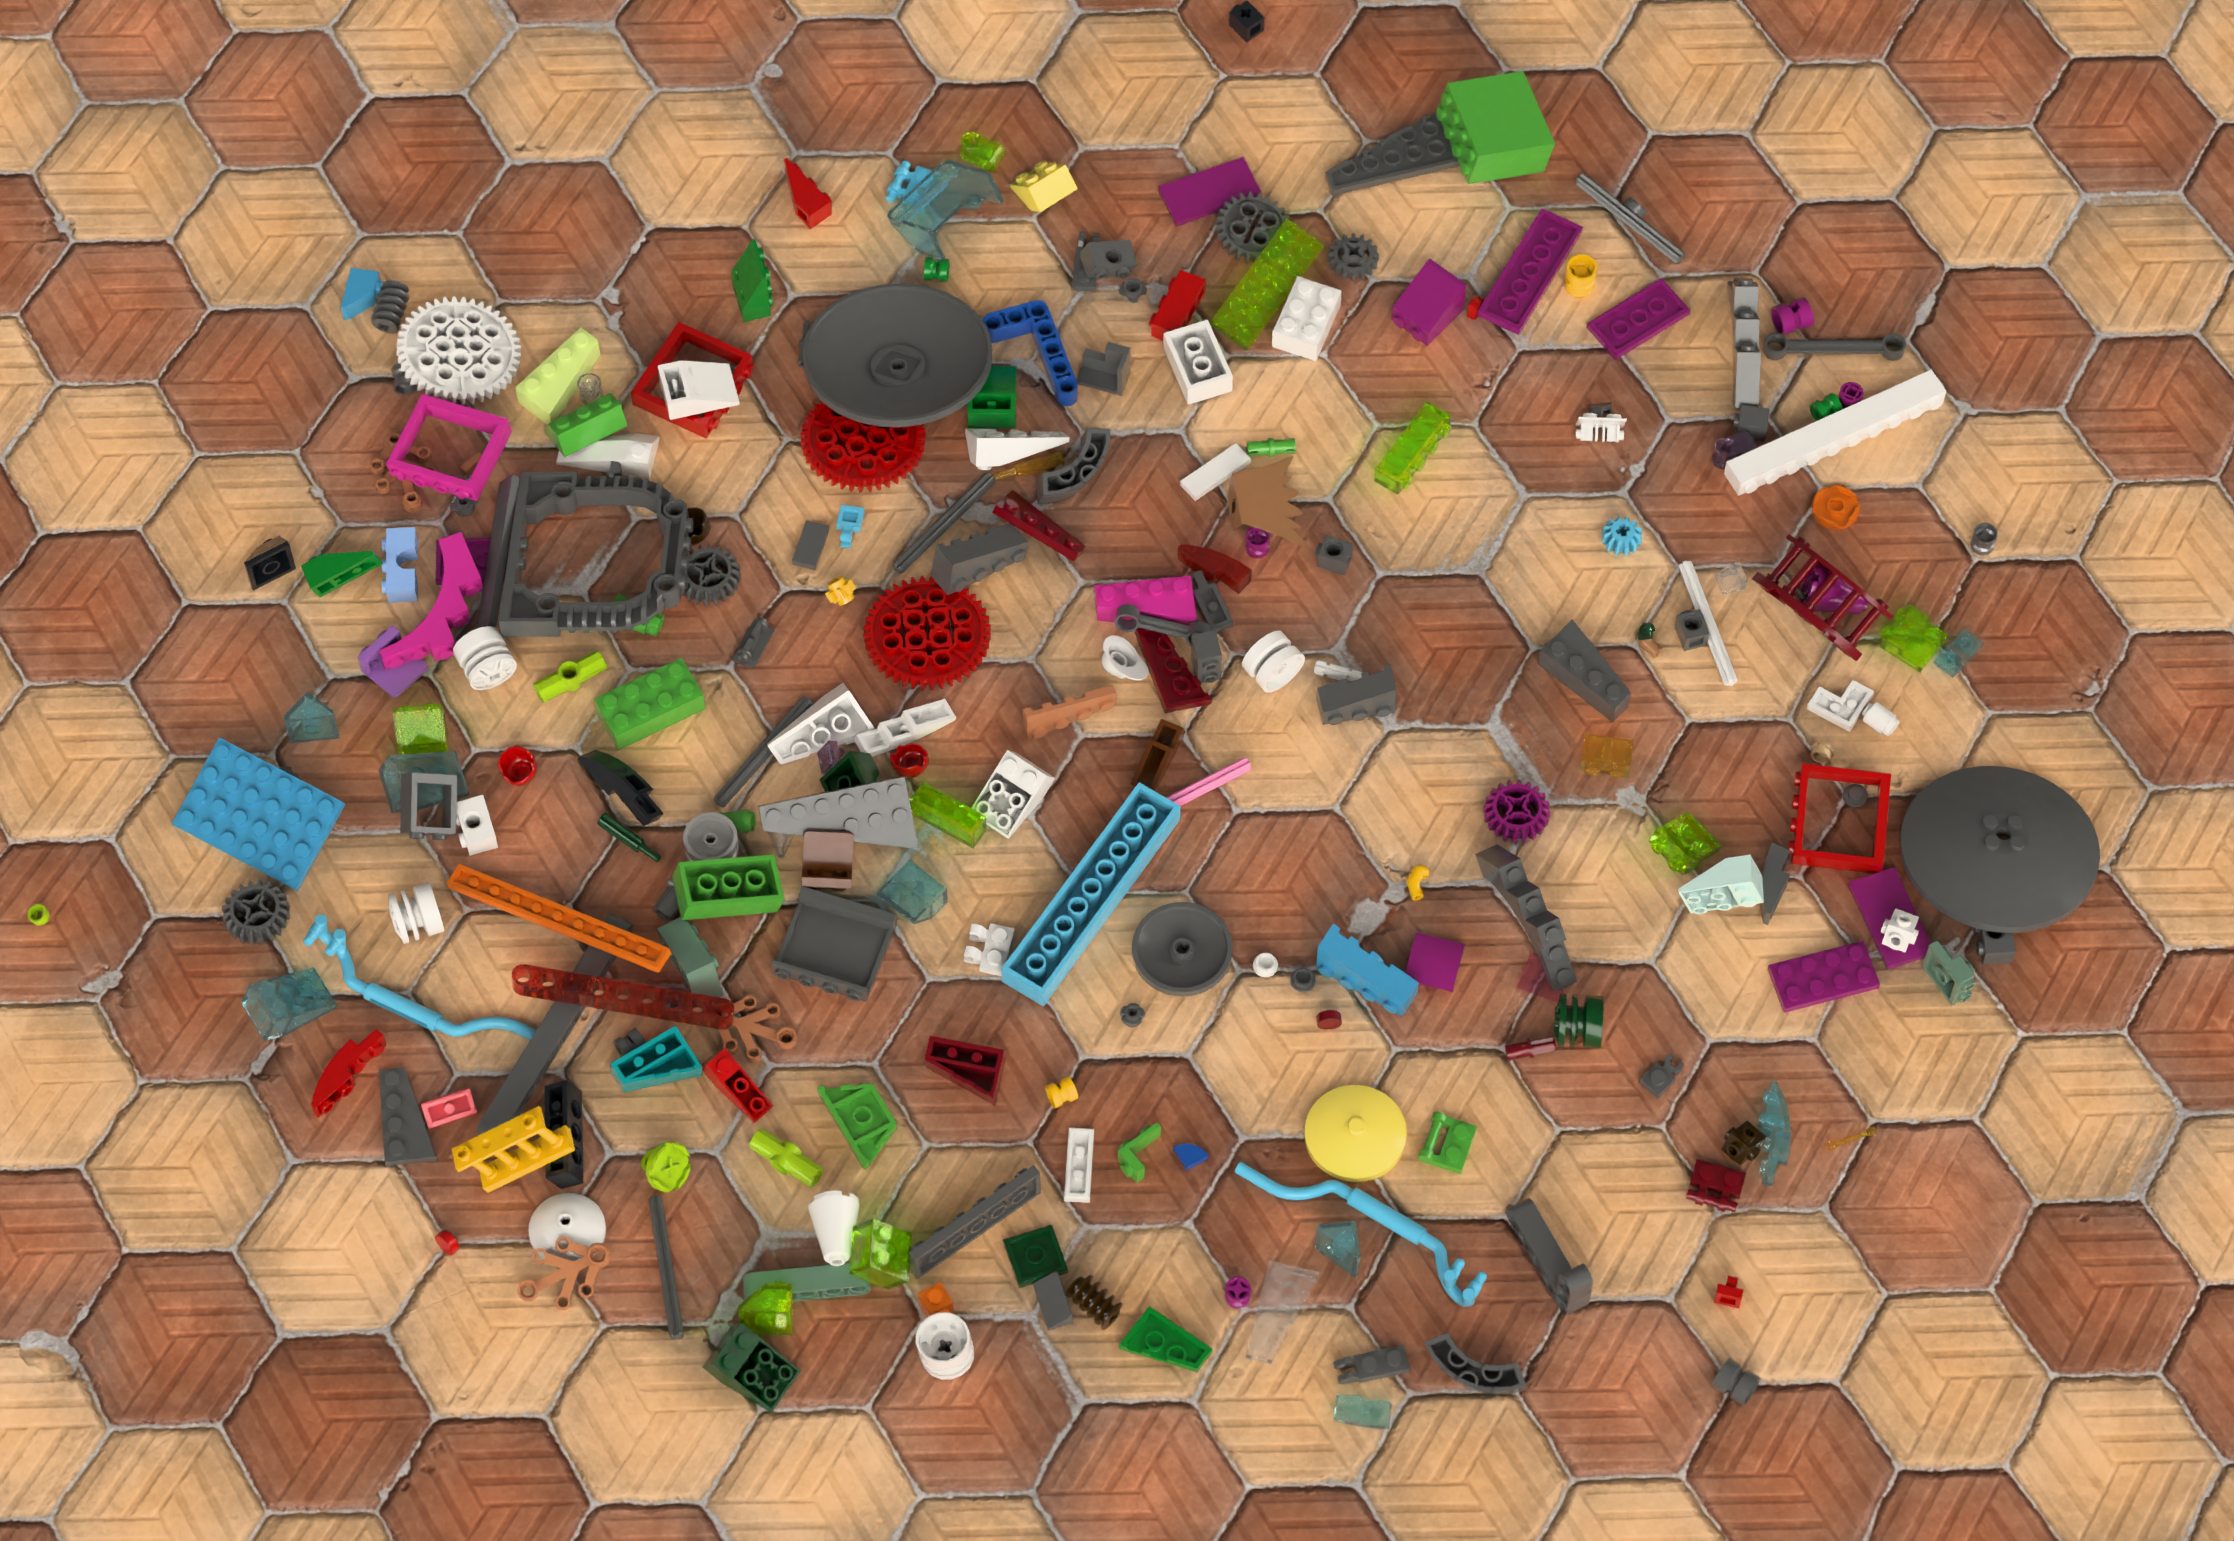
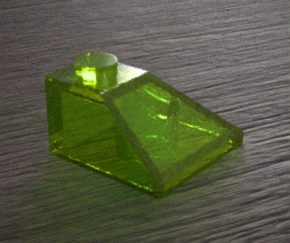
(769, 1309)

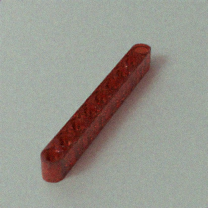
(613, 988)

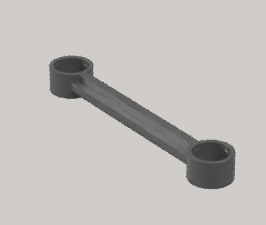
(1835, 346)

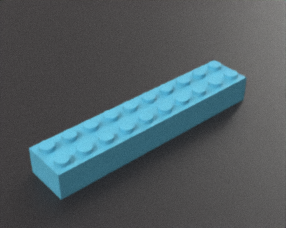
(1090, 894)

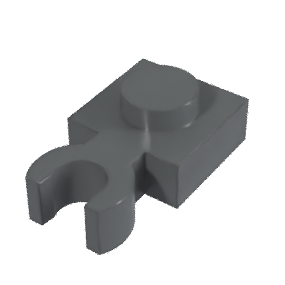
(1660, 1079)

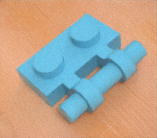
(903, 174)

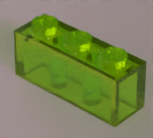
(948, 815)

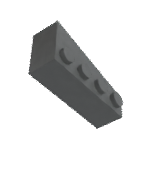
(977, 557)
(1584, 671)

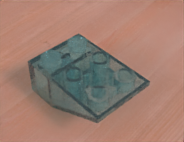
(287, 1002)

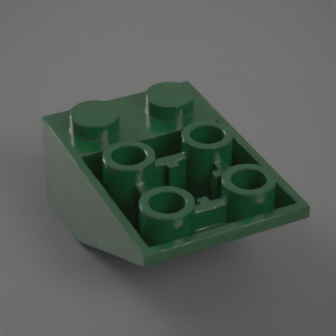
(751, 1367)

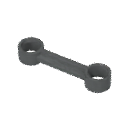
(1156, 624)

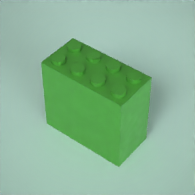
(1495, 127)

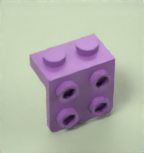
(391, 680)

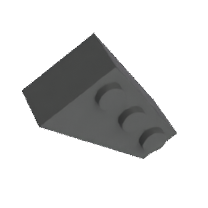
(1359, 698)

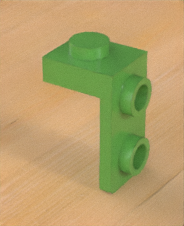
(1126, 1154)

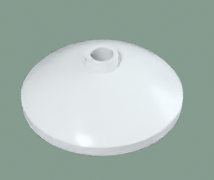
(585, 1226)

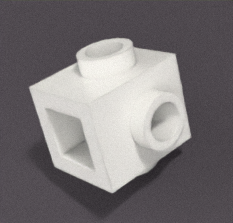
(1900, 930)

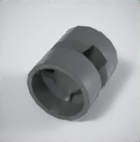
(1733, 1380)

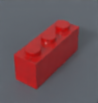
(1179, 304)

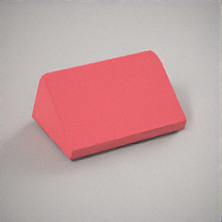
(448, 1107)

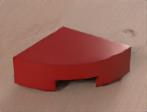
(1474, 306)

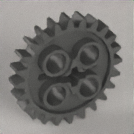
(1233, 218)

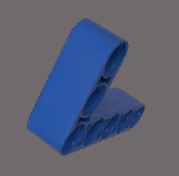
(1045, 344)

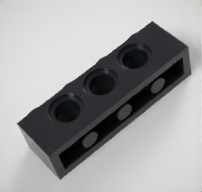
(563, 1108)

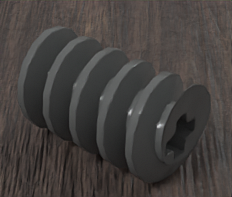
(390, 306)

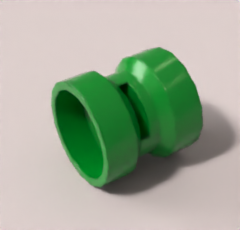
(931, 266)
(1825, 407)

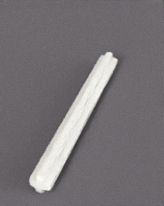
(1714, 640)

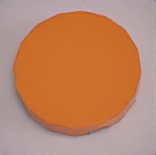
(1835, 507)

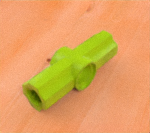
(558, 683)
(786, 1157)

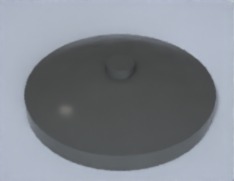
(1182, 949)

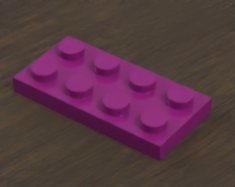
(1823, 976)

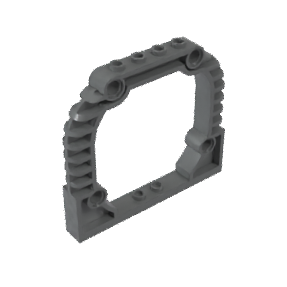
(562, 492)

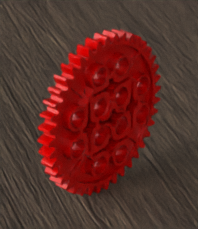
(859, 450)
(900, 661)

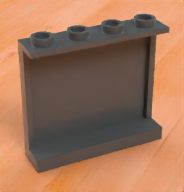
(835, 944)

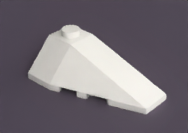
(995, 448)
(632, 450)
(831, 718)

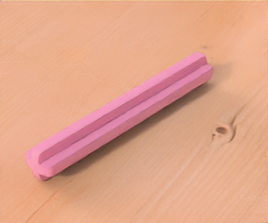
(1210, 782)

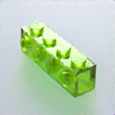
(1413, 448)

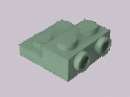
(1951, 976)

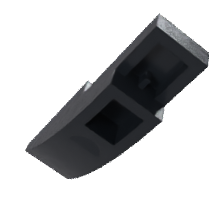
(621, 779)

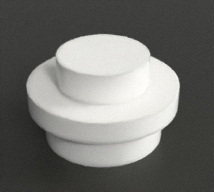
(1265, 965)

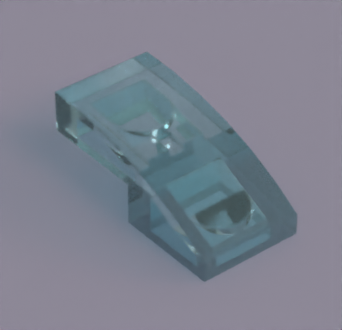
(1361, 1412)

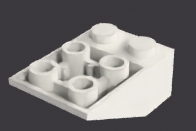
(696, 387)
(1012, 793)

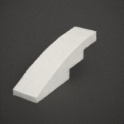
(905, 729)

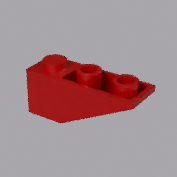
(808, 201)
(736, 1084)

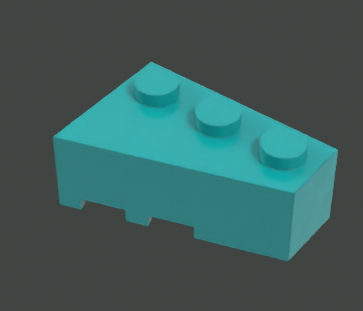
(656, 1063)

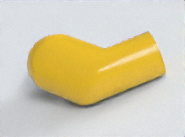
(1413, 881)

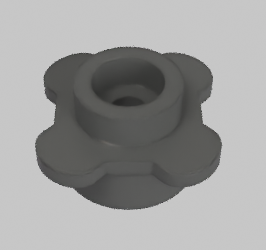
(1132, 284)
(463, 510)

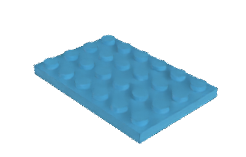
(258, 814)

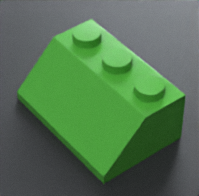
(586, 425)

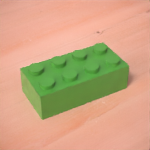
(649, 703)
(728, 887)

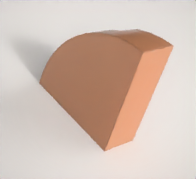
(471, 464)

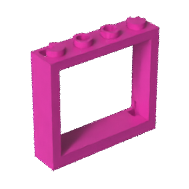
(460, 415)

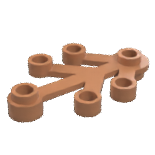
(409, 506)
(747, 1025)
(568, 1271)

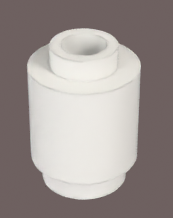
(1880, 719)

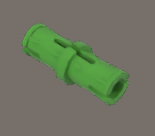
(1271, 447)

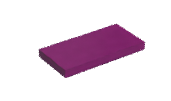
(1207, 190)
(1638, 319)
(1877, 899)

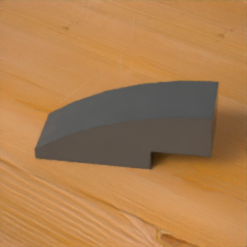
(1774, 880)

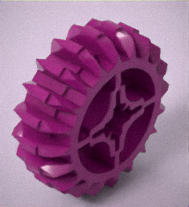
(1516, 824)

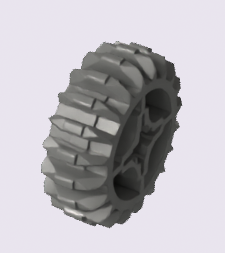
(714, 585)
(250, 901)

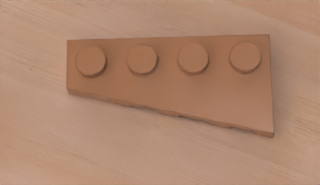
(1058, 716)

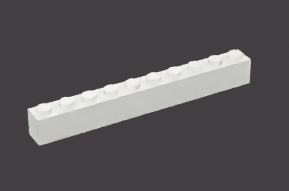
(1835, 433)

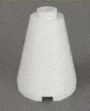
(833, 1223)

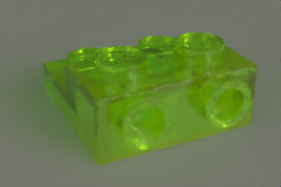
(1912, 638)
(1684, 843)

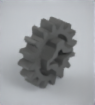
(1353, 258)

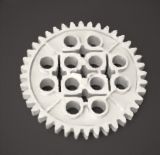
(461, 380)

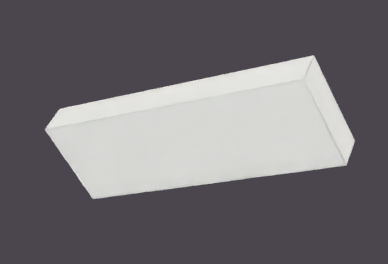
(1215, 472)
(1079, 1165)

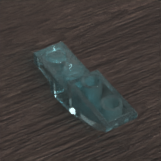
(1777, 1129)

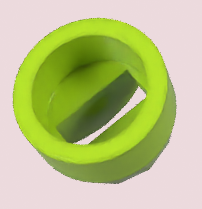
(35, 916)

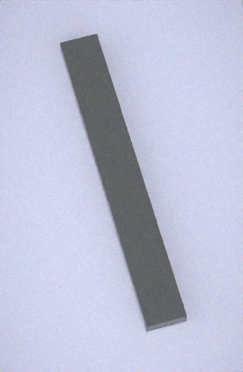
(498, 552)

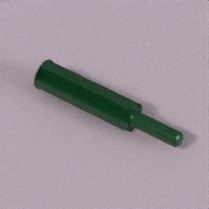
(626, 836)

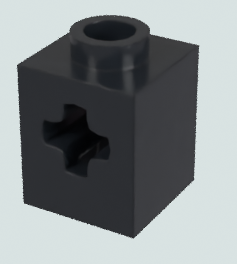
(1246, 21)

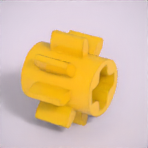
(840, 590)

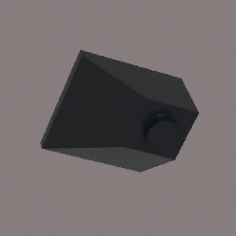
(269, 562)

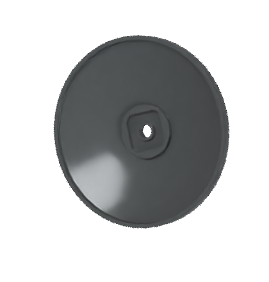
(887, 326)
(1993, 882)

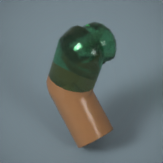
(1645, 639)

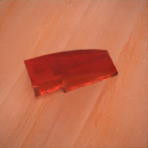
(1215, 566)

